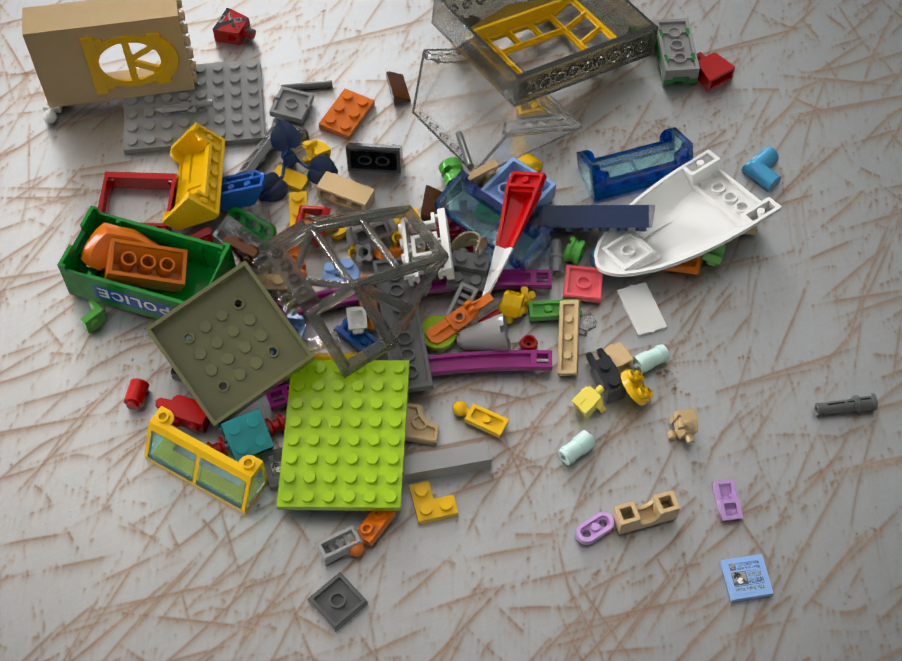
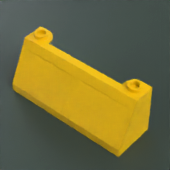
(199, 177)

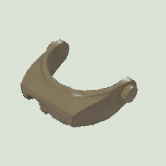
(470, 238)

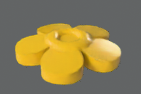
(528, 295)

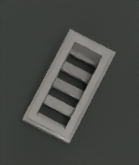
(467, 287)
(335, 538)

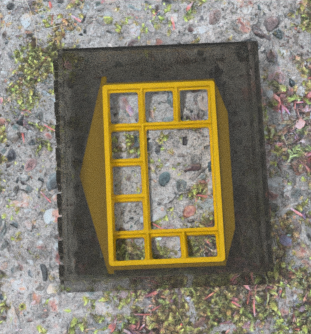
(477, 23)

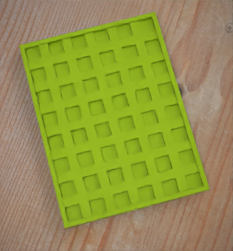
(345, 438)

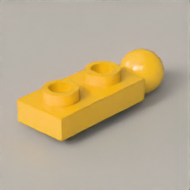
(481, 418)

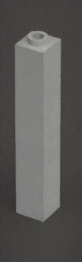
(446, 462)

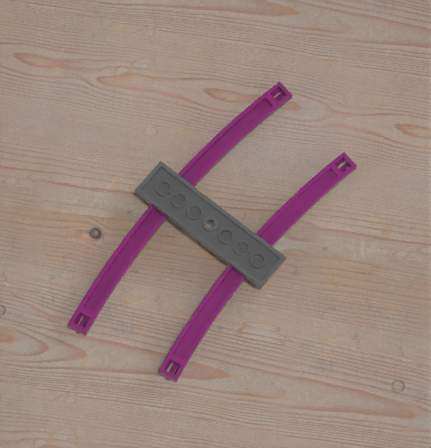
(412, 344)

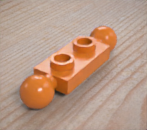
(371, 530)

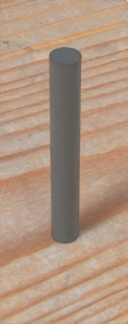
(309, 85)
(463, 147)

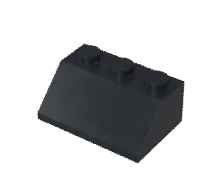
(374, 157)

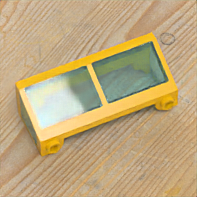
(202, 466)

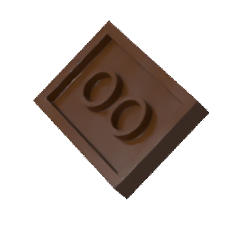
(243, 251)

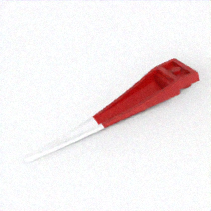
(519, 202)

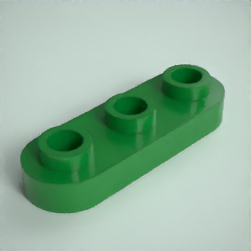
(247, 219)

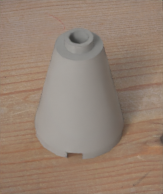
(486, 335)

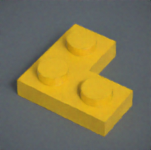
(431, 509)

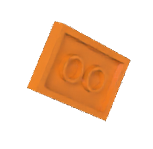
(346, 114)

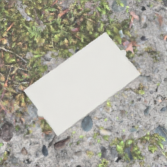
(641, 309)

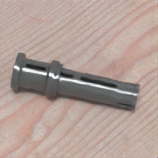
(854, 404)

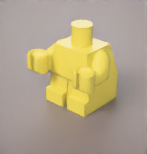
(589, 400)

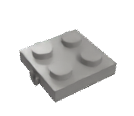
(291, 104)

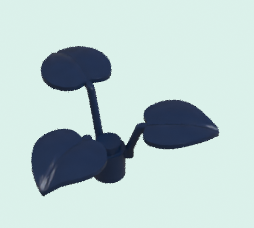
(283, 138)

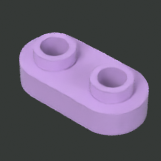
(593, 528)

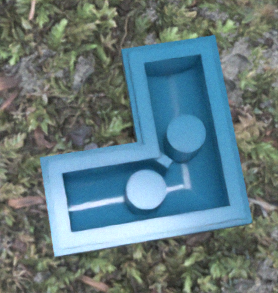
(759, 168)

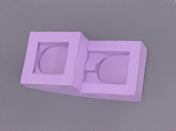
(726, 499)

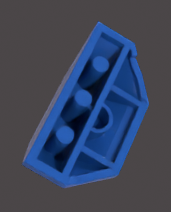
(241, 189)

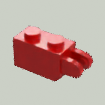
(186, 413)

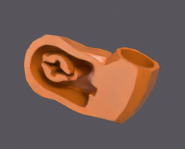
(97, 246)

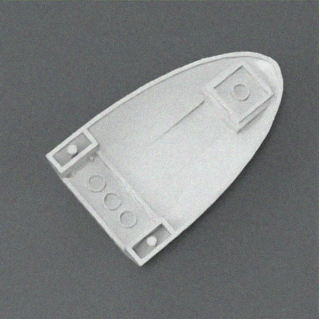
(693, 214)

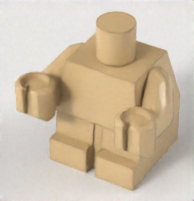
(685, 425)

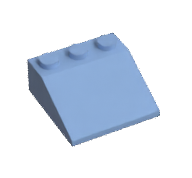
(496, 185)

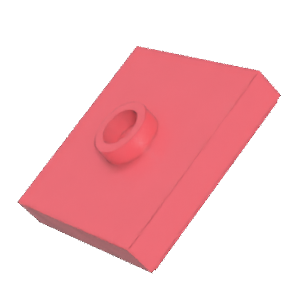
(583, 283)

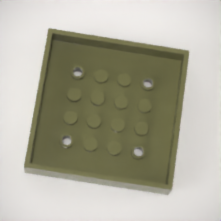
(230, 344)

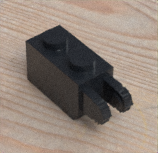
(606, 374)

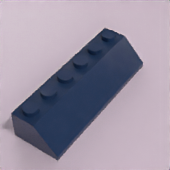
(596, 216)

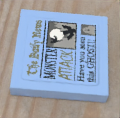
(746, 578)

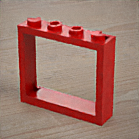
(138, 180)

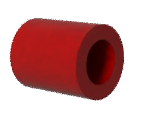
(136, 393)

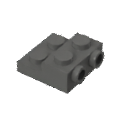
(469, 269)

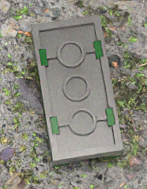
(676, 51)

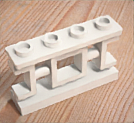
(410, 249)

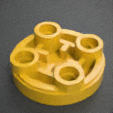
(635, 386)

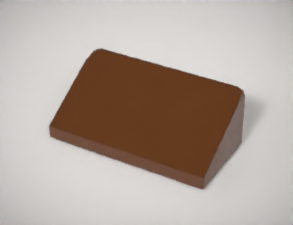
(397, 87)
(428, 204)

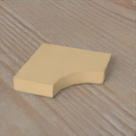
(419, 428)

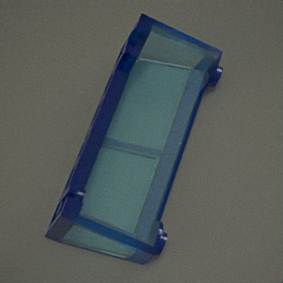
(634, 167)
(481, 213)

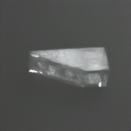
(233, 227)

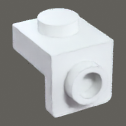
(357, 320)

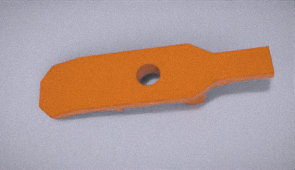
(450, 325)

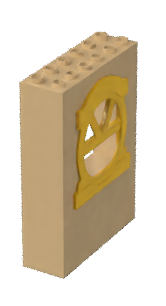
(72, 36)

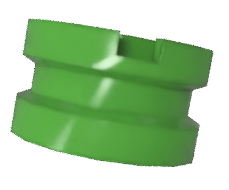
(575, 251)

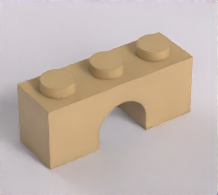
(660, 509)

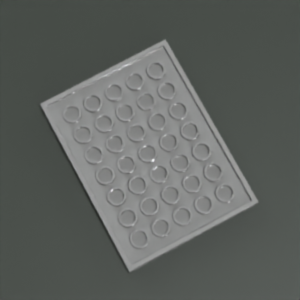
(234, 116)

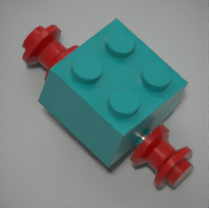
(248, 434)

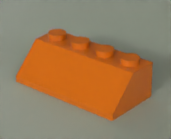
(146, 265)

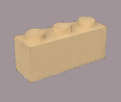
(345, 192)

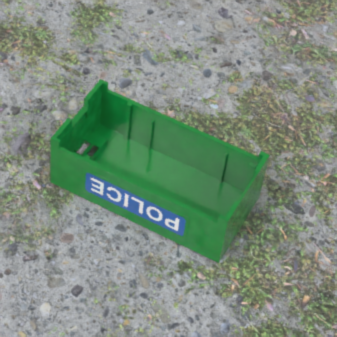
(204, 265)

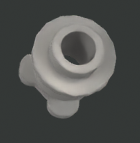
(365, 251)

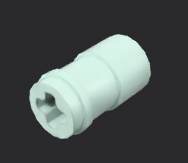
(649, 359)
(576, 447)

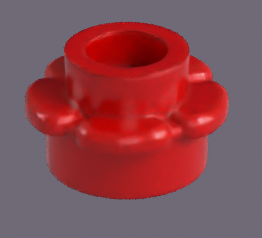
(528, 339)

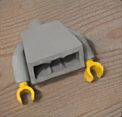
(357, 234)

